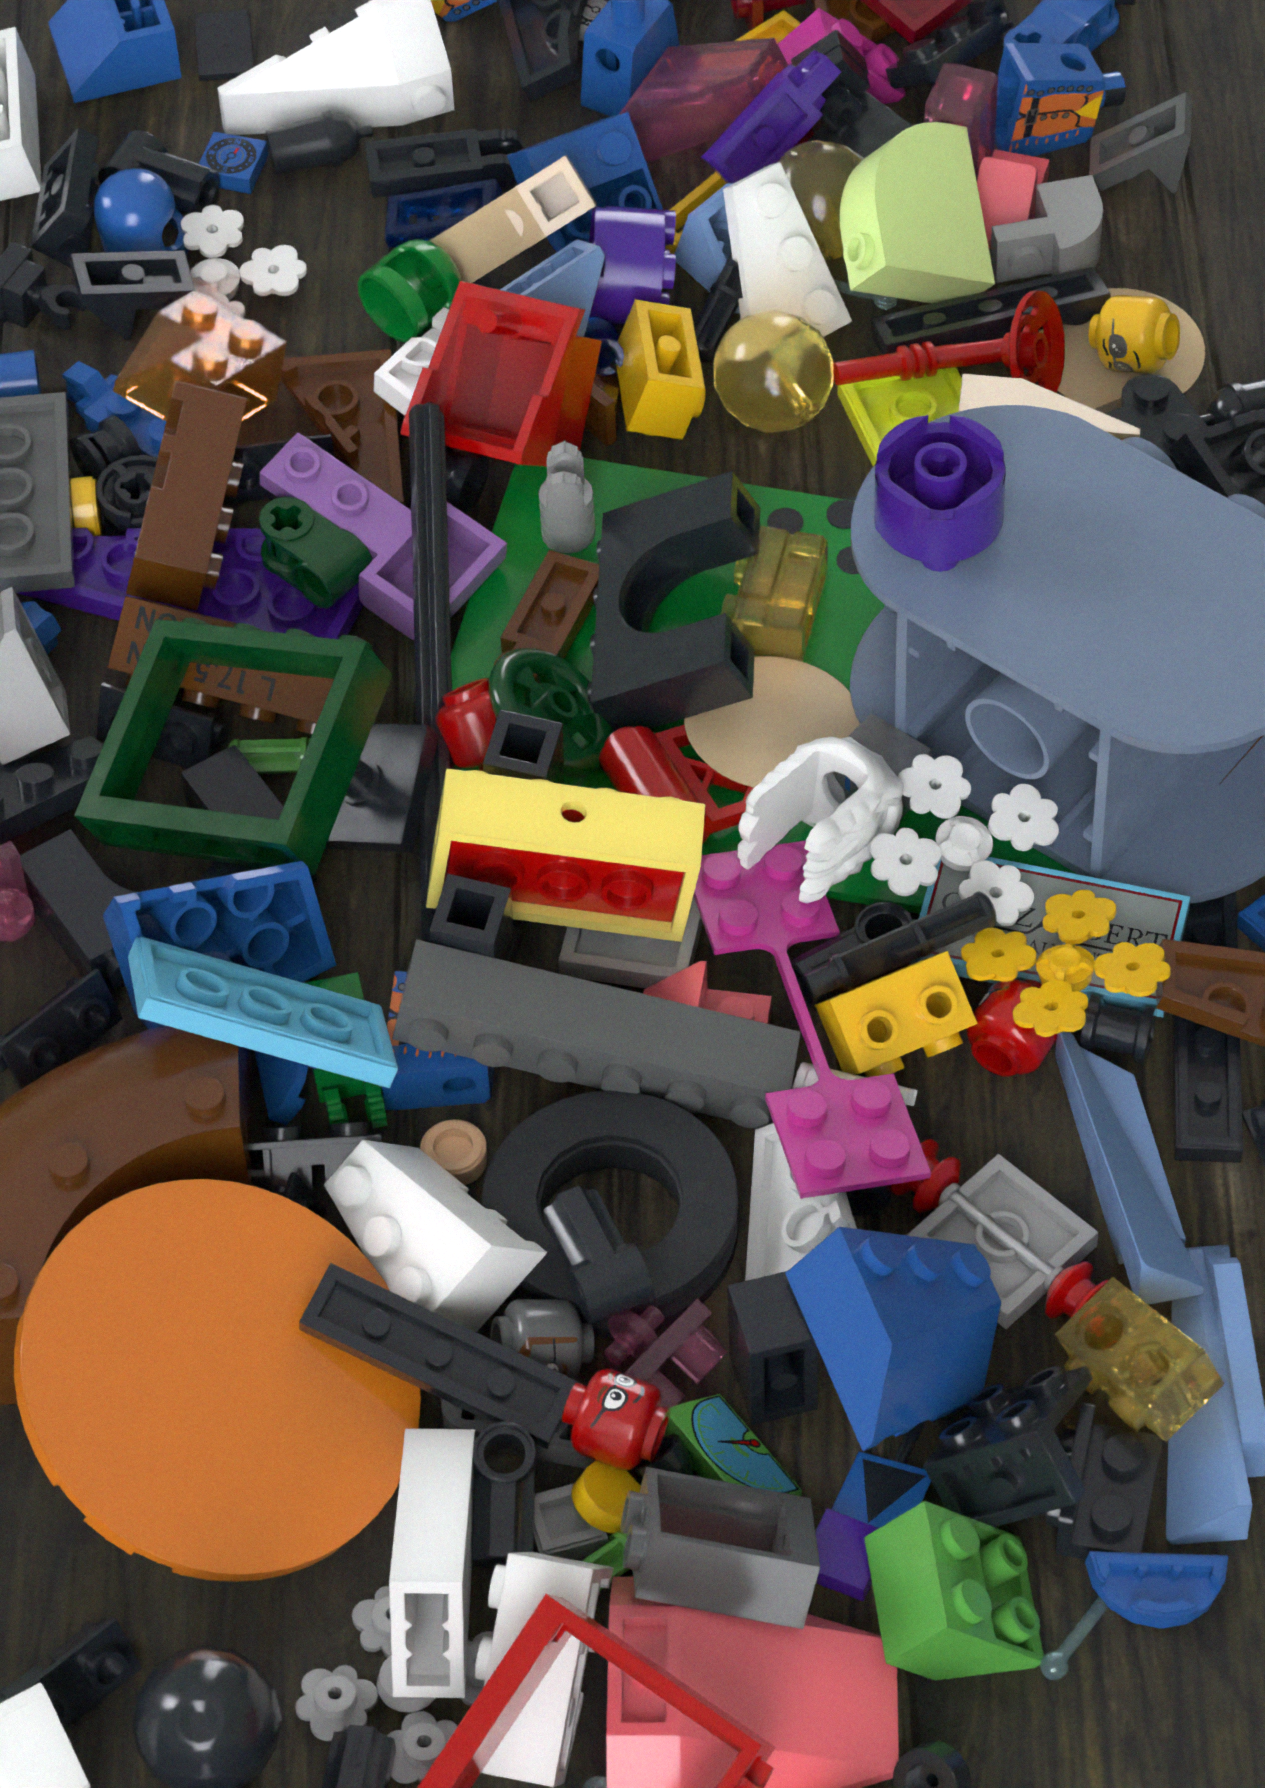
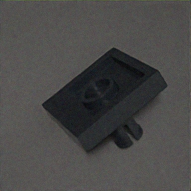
(387, 790)

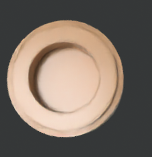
(457, 1148)

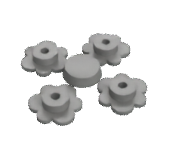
(361, 1696)

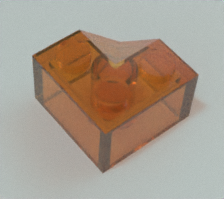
(203, 347)

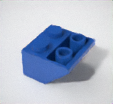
(114, 46)
(607, 162)

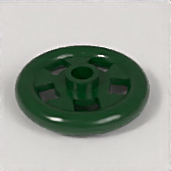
(551, 701)

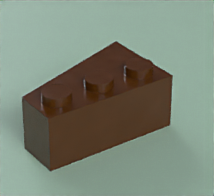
(187, 498)

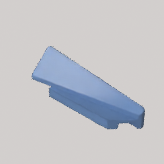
(1127, 1174)
(1226, 1436)

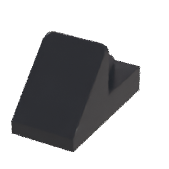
(126, 281)

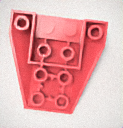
(806, 1691)

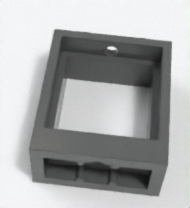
(721, 1547)

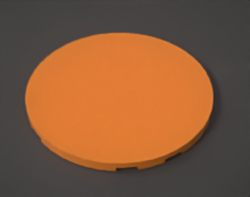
(186, 1399)

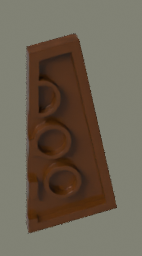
(1215, 988)

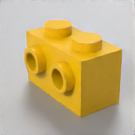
(660, 370)
(897, 1015)

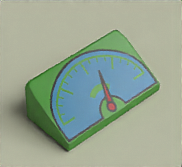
(726, 1447)

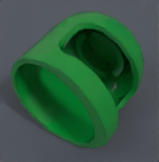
(409, 288)

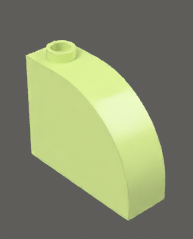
(916, 218)

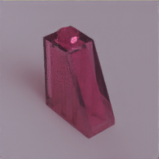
(699, 92)

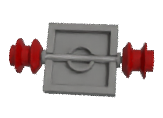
(1016, 1226)

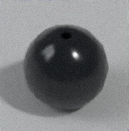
(206, 1719)

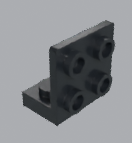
(1004, 1451)

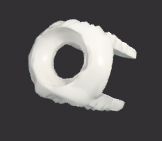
(808, 792)

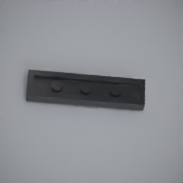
(989, 313)
(436, 1354)

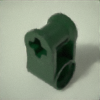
(310, 551)

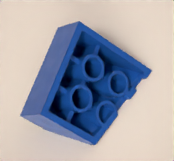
(246, 918)
(898, 1325)

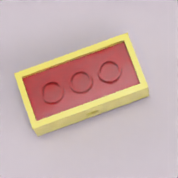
(572, 852)

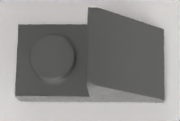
(1144, 142)

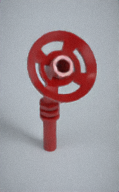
(1017, 350)

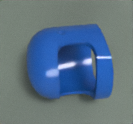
(133, 212)

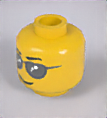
(1134, 334)

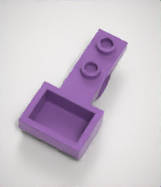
(384, 528)

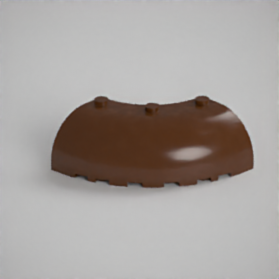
(109, 1125)

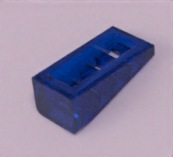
(445, 202)

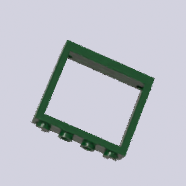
(321, 780)

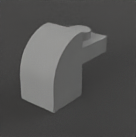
(1060, 237)

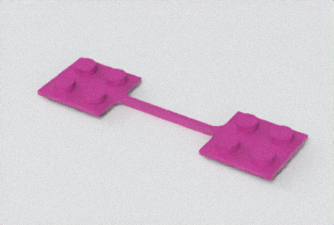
(837, 1130)

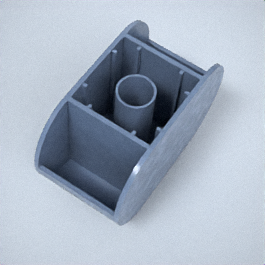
(1089, 655)

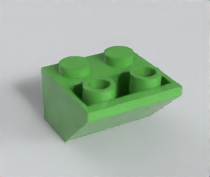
(952, 1595)

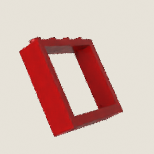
(528, 1664)

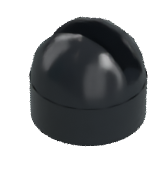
(671, 1457)

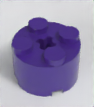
(634, 258)
(939, 490)

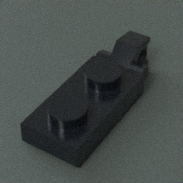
(956, 43)

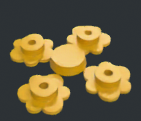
(1066, 967)

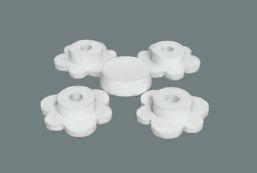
(268, 270)
(962, 840)

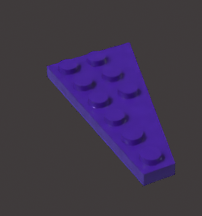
(242, 592)

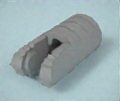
(566, 501)

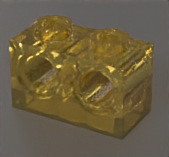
(1144, 1353)

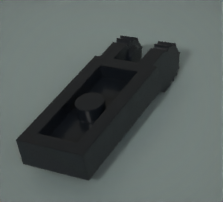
(440, 160)

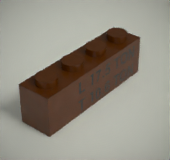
(259, 692)

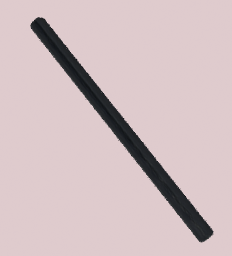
(431, 612)

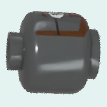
(546, 1333)

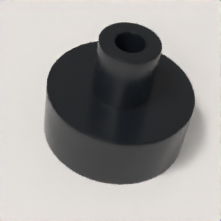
(932, 1766)

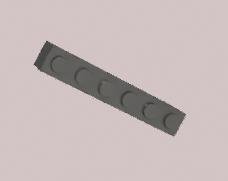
(593, 1034)

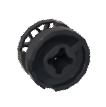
(124, 493)

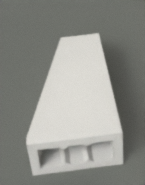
(432, 1564)

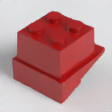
(509, 375)

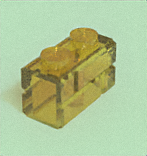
(779, 592)

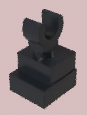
(848, 84)
(26, 291)

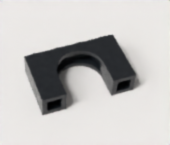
(642, 558)
(74, 893)
(478, 913)

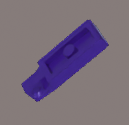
(773, 119)

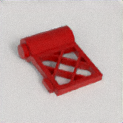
(655, 767)

